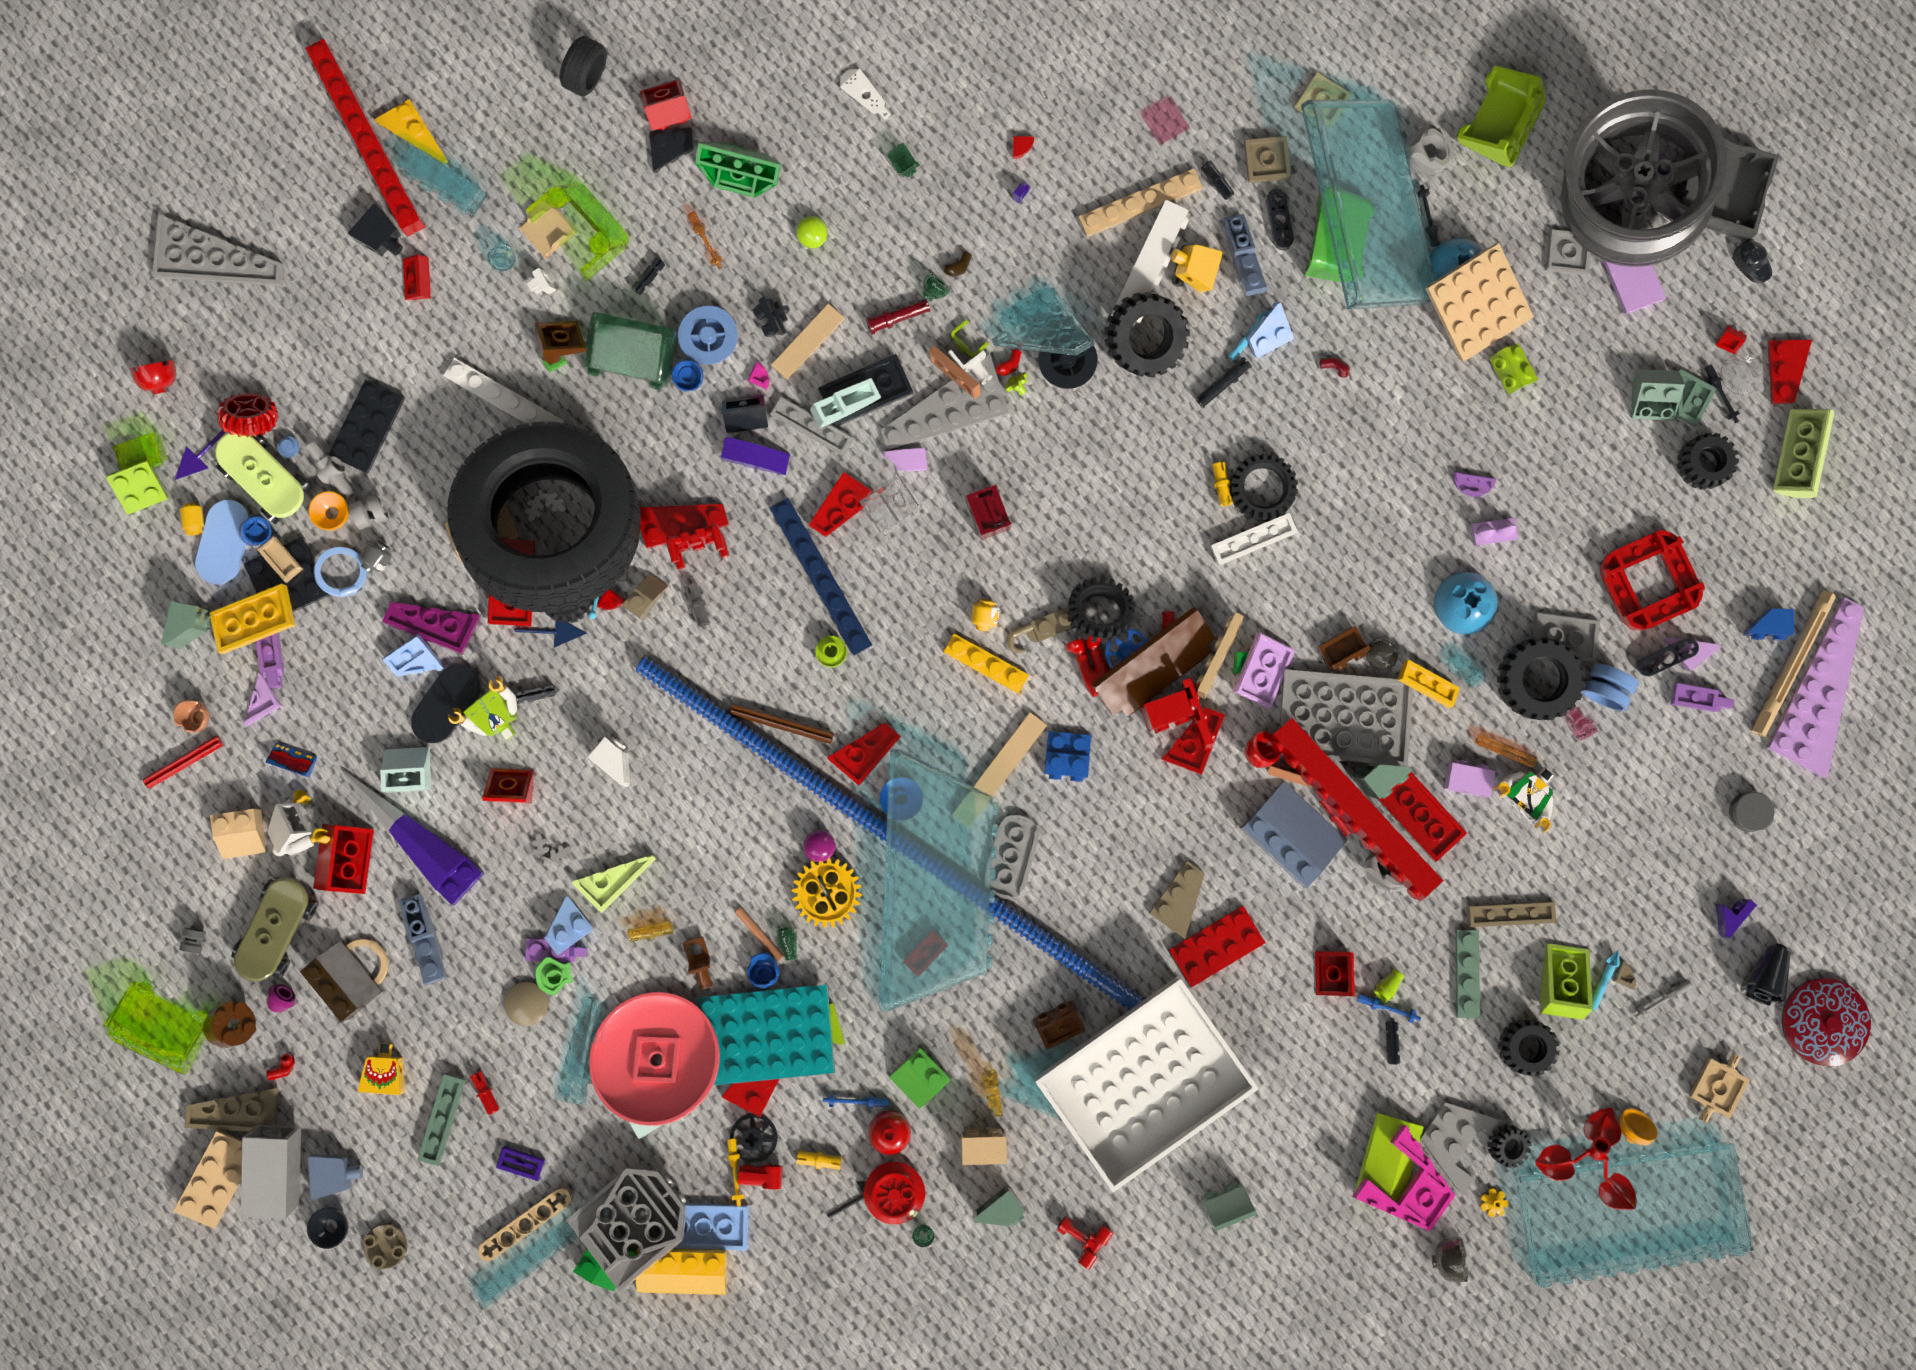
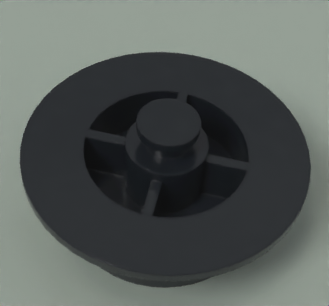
(1068, 370)

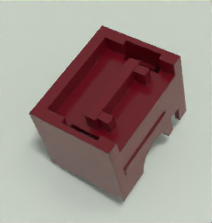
(988, 511)

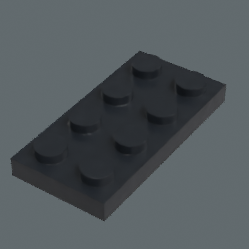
(887, 377)
(367, 426)

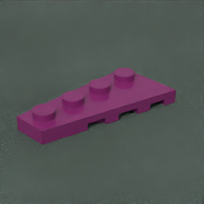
(439, 627)

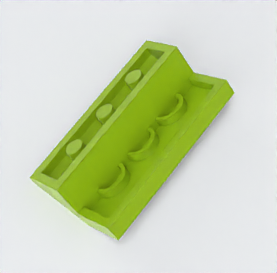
(1383, 1162)

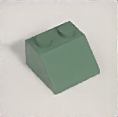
(184, 624)
(1228, 1206)
(1000, 1209)

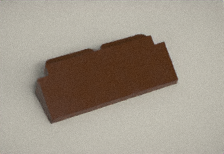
(1155, 664)

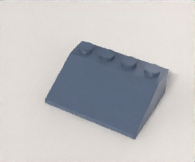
(1294, 835)

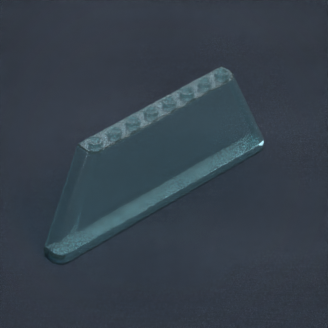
(935, 882)

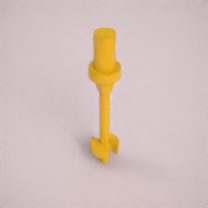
(733, 1159)

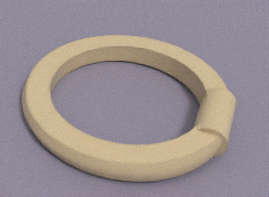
(379, 950)

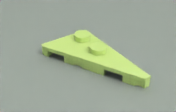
(608, 885)

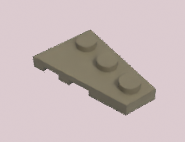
(1179, 899)

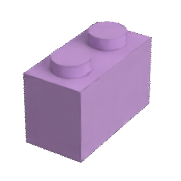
(1469, 779)

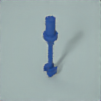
(1376, 1003)
(870, 1102)

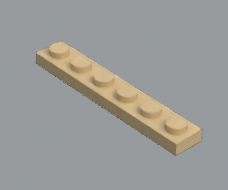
(1140, 202)

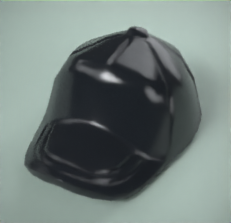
(1753, 261)

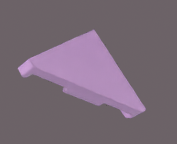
(1704, 652)
(262, 701)

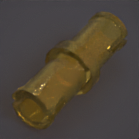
(650, 931)

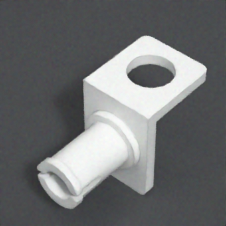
(973, 365)

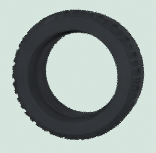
(583, 66)

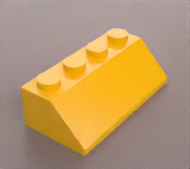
(686, 1272)

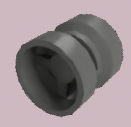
(192, 945)

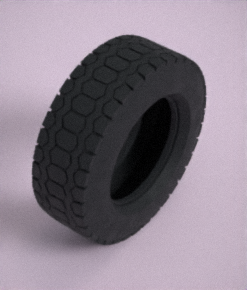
(531, 456)

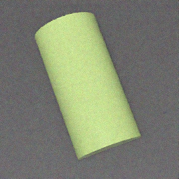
(1803, 452)

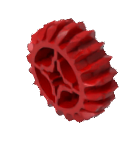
(247, 414)

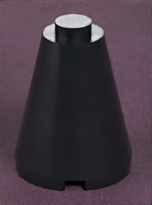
(1769, 977)

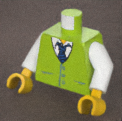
(491, 712)

